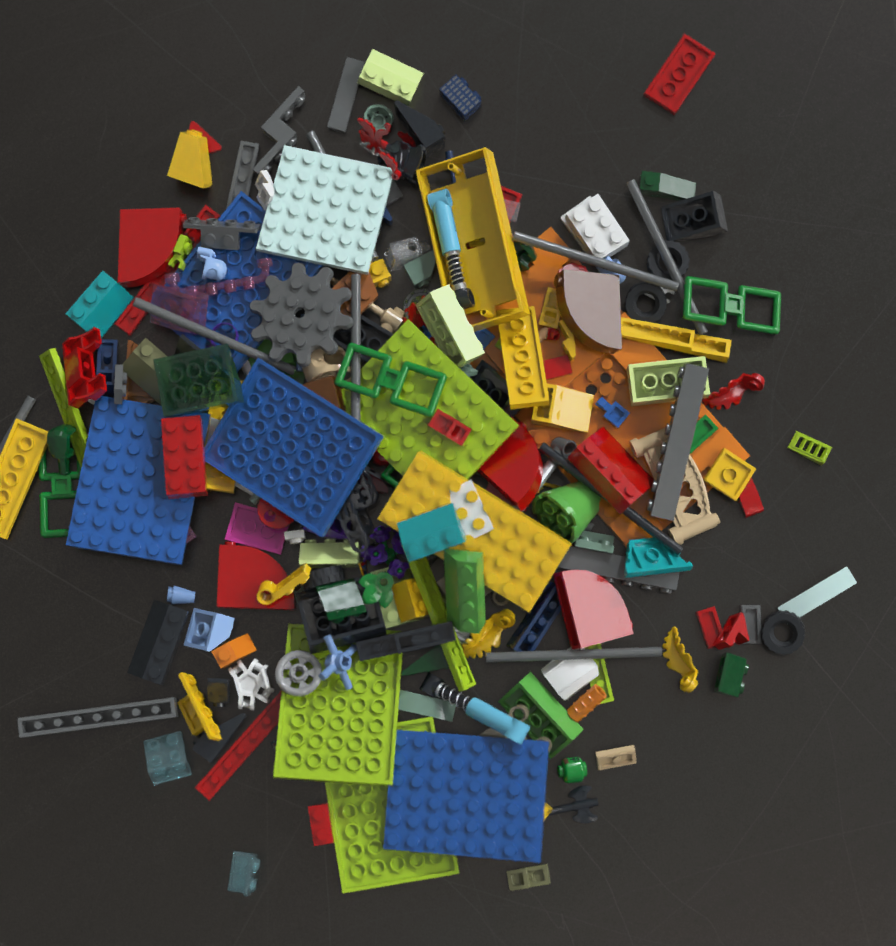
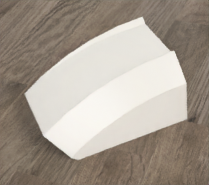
(570, 675)

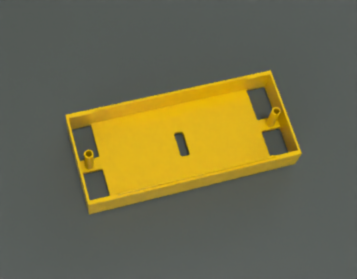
(479, 213)

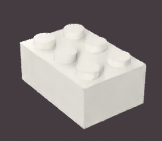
(597, 228)

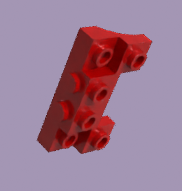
(80, 369)

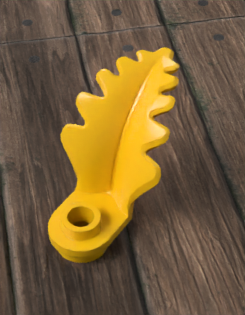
(489, 635)
(680, 661)

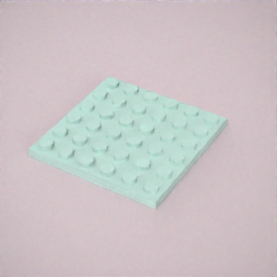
(325, 210)

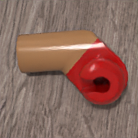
(549, 334)

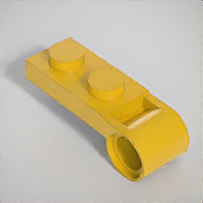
(284, 587)

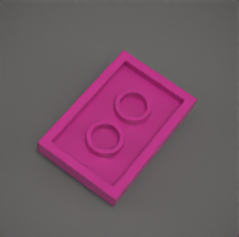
(248, 530)

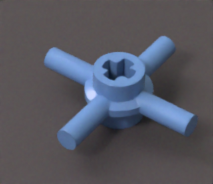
(338, 662)

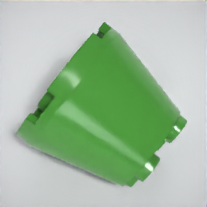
(567, 509)

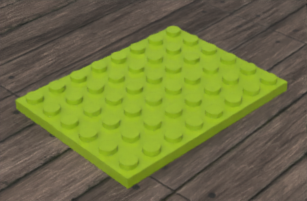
(408, 431)
(336, 730)
(359, 831)

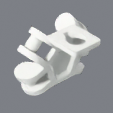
(249, 683)

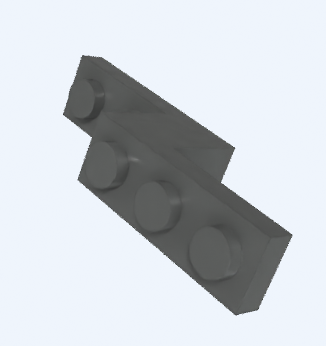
(279, 131)

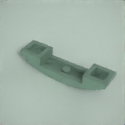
(426, 705)

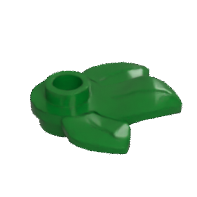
(375, 591)

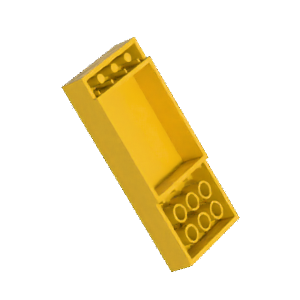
(516, 553)

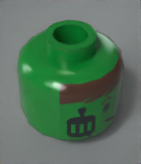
(572, 770)

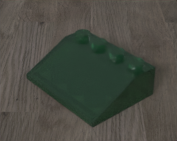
(198, 381)

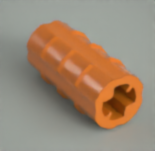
(586, 703)

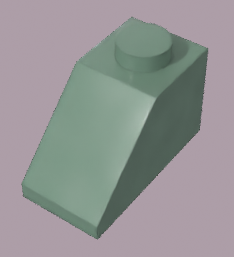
(421, 270)

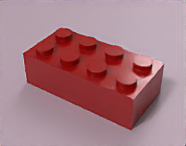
(184, 457)

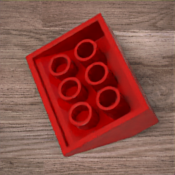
(611, 469)

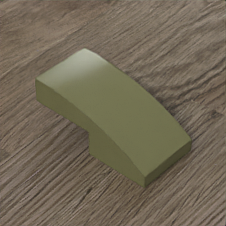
(528, 877)

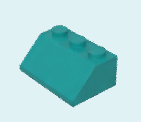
(100, 304)
(431, 532)

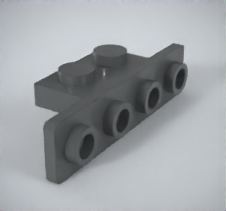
(219, 233)

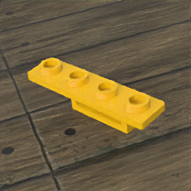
(195, 710)

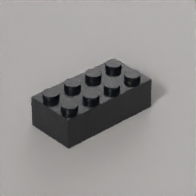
(372, 337)

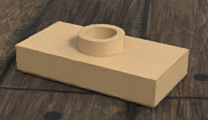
(616, 757)

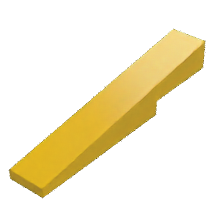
(676, 339)

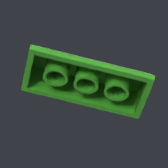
(465, 590)
(545, 716)

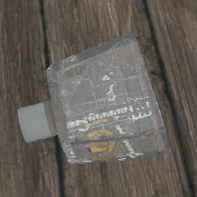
(405, 251)

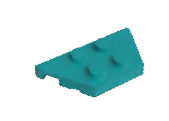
(650, 558)

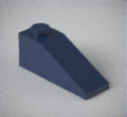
(106, 364)

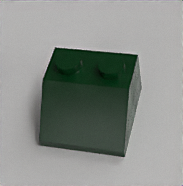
(730, 675)

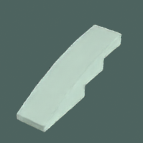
(820, 593)

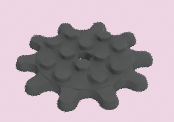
(311, 331)

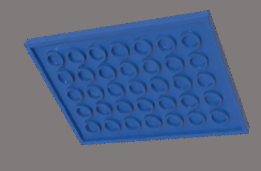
(241, 263)
(292, 447)
(123, 486)
(467, 796)

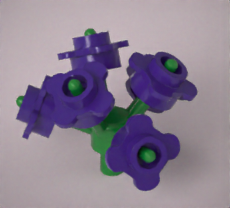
(384, 554)

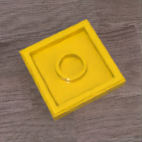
(729, 474)

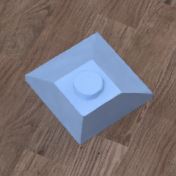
(207, 629)

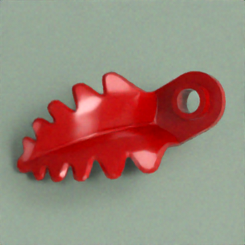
(734, 391)

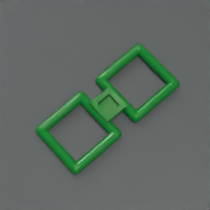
(731, 305)
(390, 379)
(60, 490)

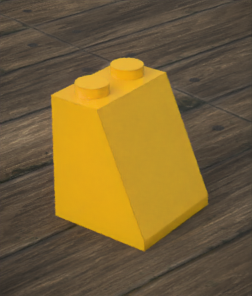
(191, 160)

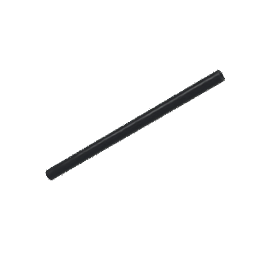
(629, 512)

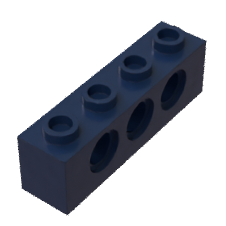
(536, 621)

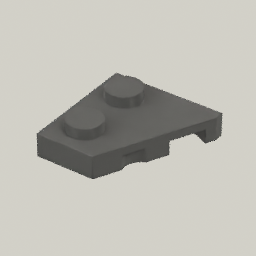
(119, 387)

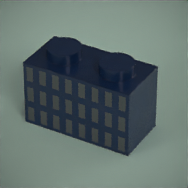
(460, 97)

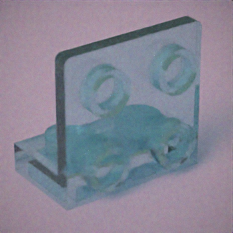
(166, 758)
(242, 872)

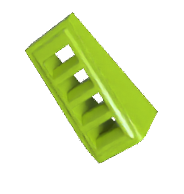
(819, 445)

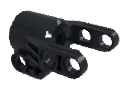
(355, 507)

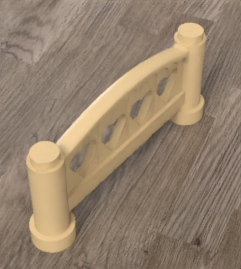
(686, 524)

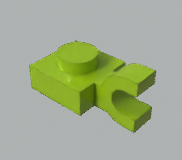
(182, 249)

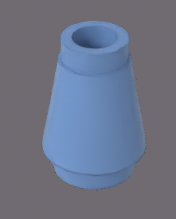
(179, 595)

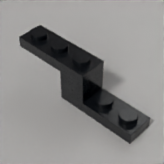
(405, 641)

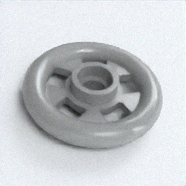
(284, 664)

